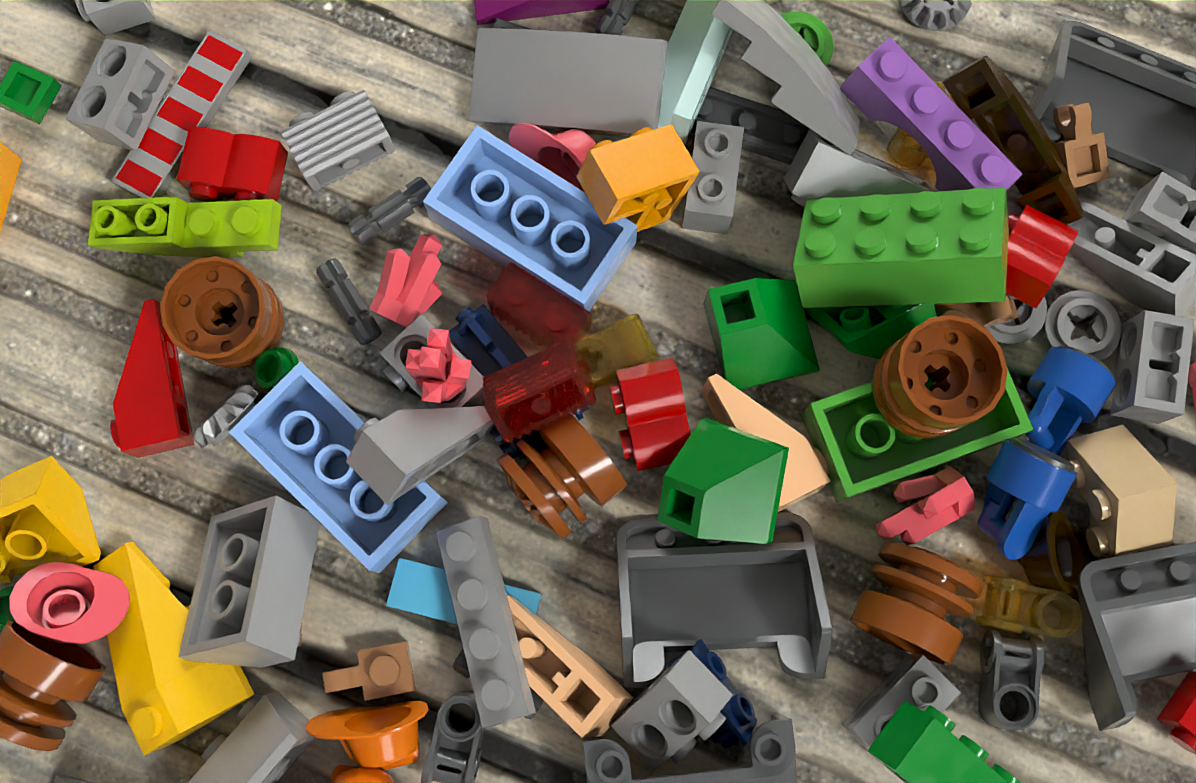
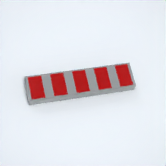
(188, 104)

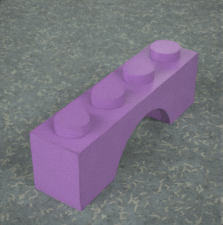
(897, 91)

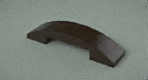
(1009, 123)

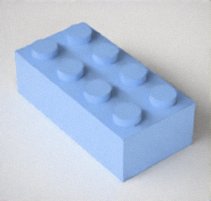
(528, 218)
(304, 442)

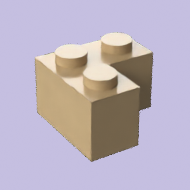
(1126, 493)

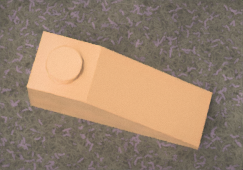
(805, 467)
(567, 676)

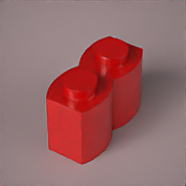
(231, 165)
(1035, 253)
(653, 413)

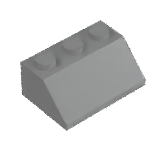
(252, 585)
(260, 747)

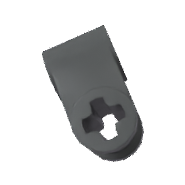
(1010, 675)
(453, 750)

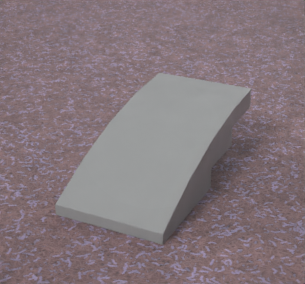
(567, 80)
(804, 82)

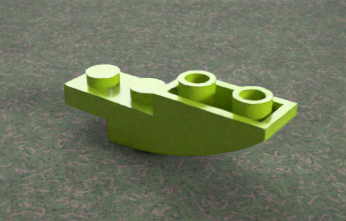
(185, 229)

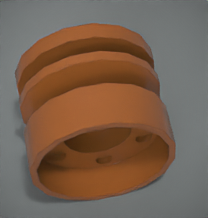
(196, 309)
(965, 374)
(562, 474)
(918, 598)
(36, 683)

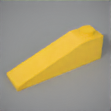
(43, 520)
(156, 689)

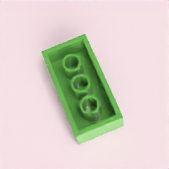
(904, 249)
(871, 453)

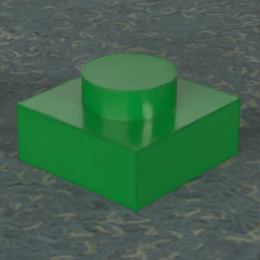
(28, 92)

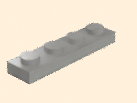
(485, 622)

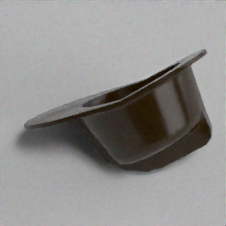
(1057, 556)

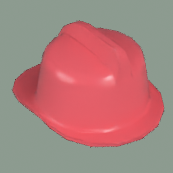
(558, 152)
(69, 603)

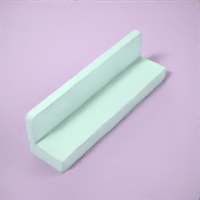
(691, 64)

